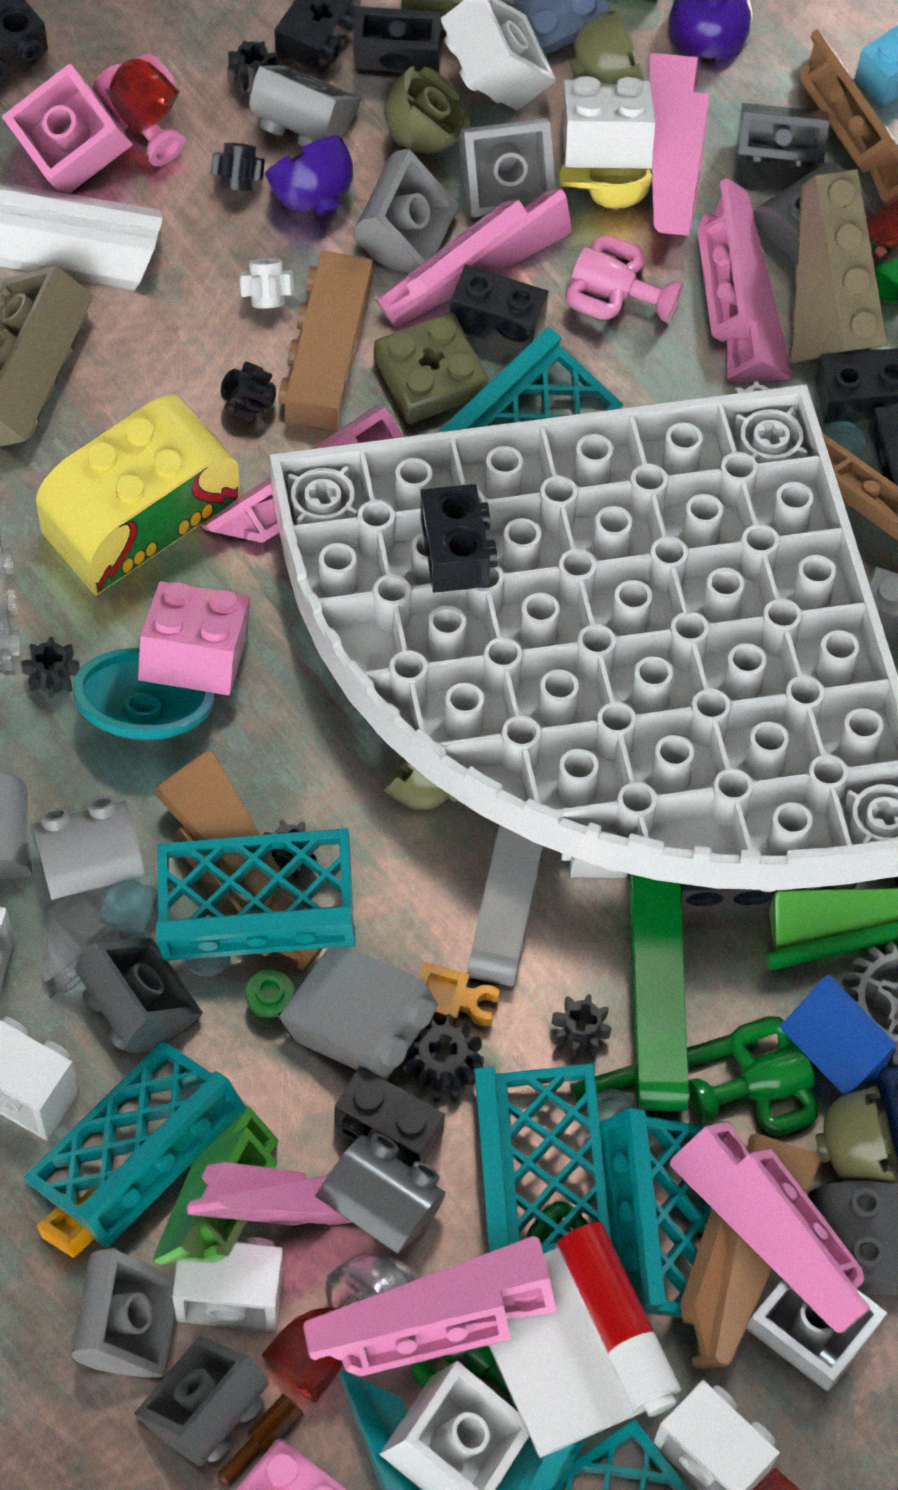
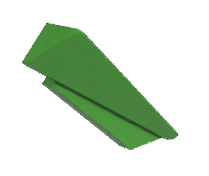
(820, 914)
(213, 1238)

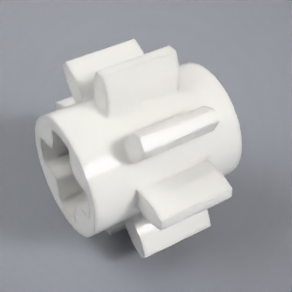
(266, 283)

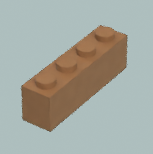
(327, 341)

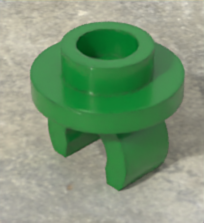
(269, 992)

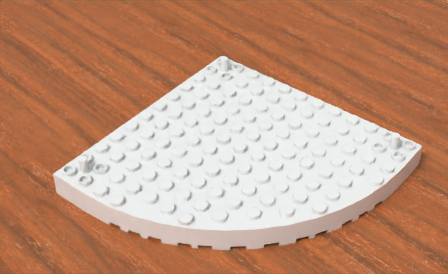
(662, 656)

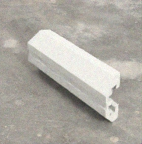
(80, 234)

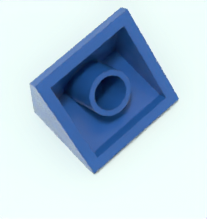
(839, 1037)

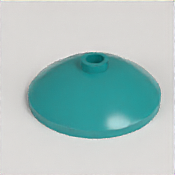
(121, 705)

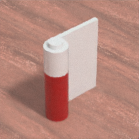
(591, 1357)

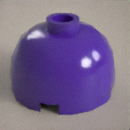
(710, 27)
(313, 177)

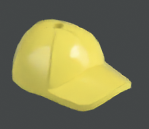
(609, 186)

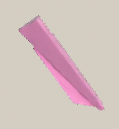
(678, 140)
(491, 244)
(740, 290)
(254, 512)
(263, 1196)
(775, 1220)
(437, 1313)

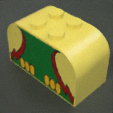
(135, 491)

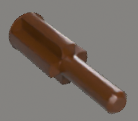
(263, 1434)

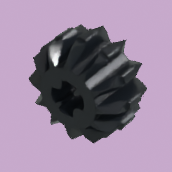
(458, 1065)

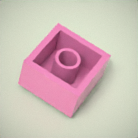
(67, 130)
(194, 638)

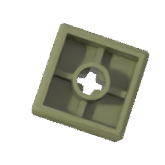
(406, 364)

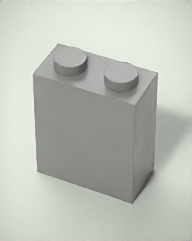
(359, 1011)

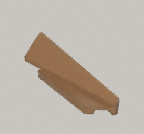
(852, 117)
(864, 488)
(211, 809)
(729, 1273)

